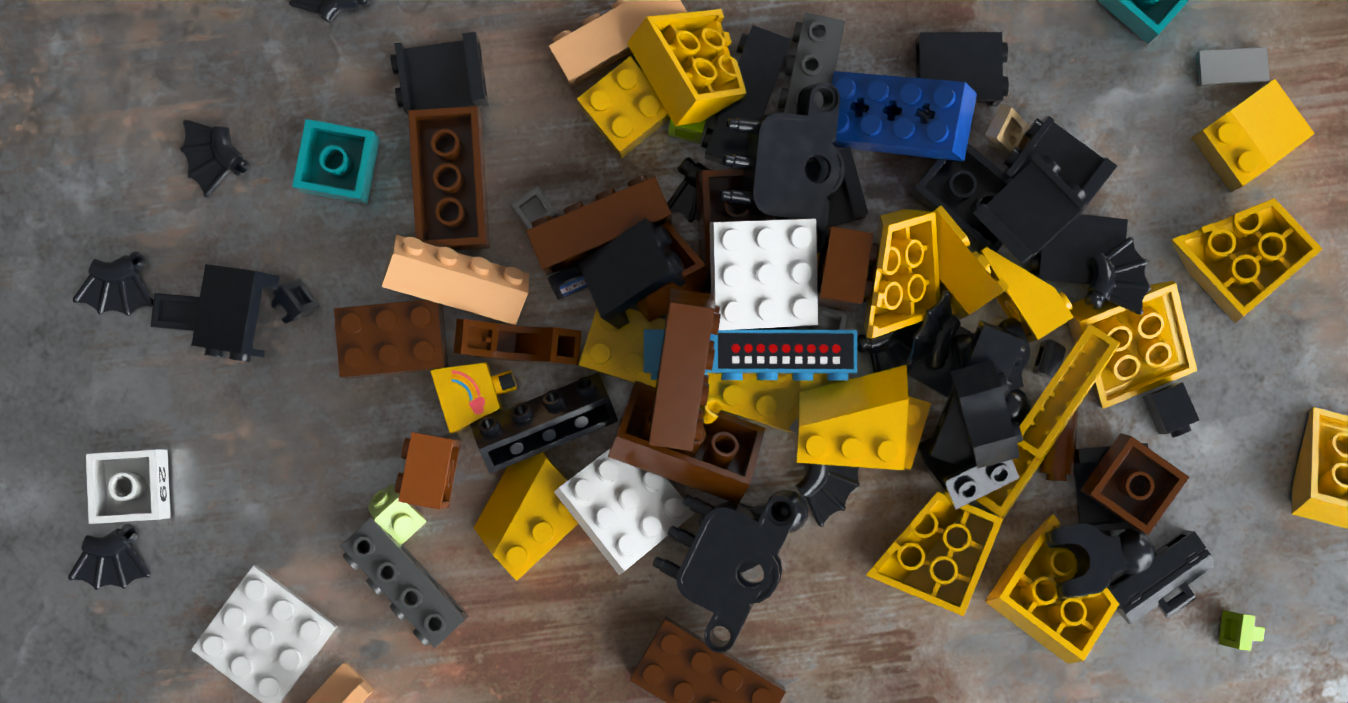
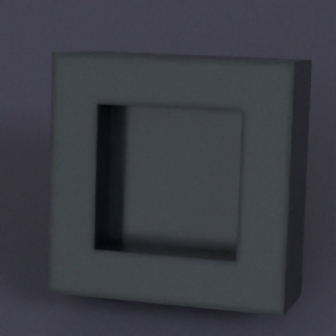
(295, 300)

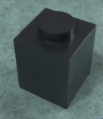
(1171, 409)

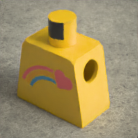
(470, 393)

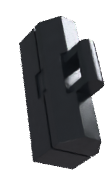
(1174, 566)

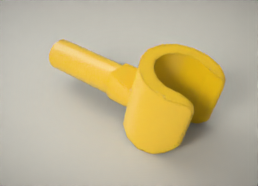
(713, 405)

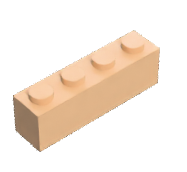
(605, 37)
(456, 279)

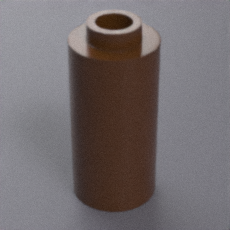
(1061, 456)

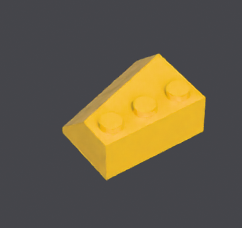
(688, 64)
(1246, 255)
(962, 271)
(904, 272)
(855, 422)
(525, 515)
(940, 554)
(1030, 599)

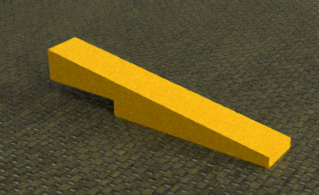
(1053, 412)

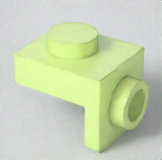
(396, 518)

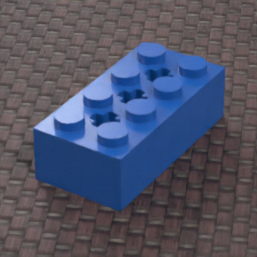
(913, 130)

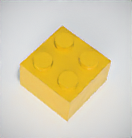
(624, 107)

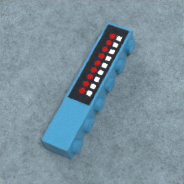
(771, 353)

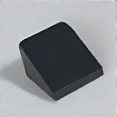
(1049, 358)

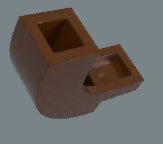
(517, 343)

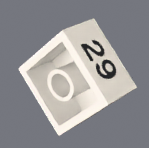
(128, 486)

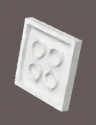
(764, 273)
(622, 508)
(264, 637)

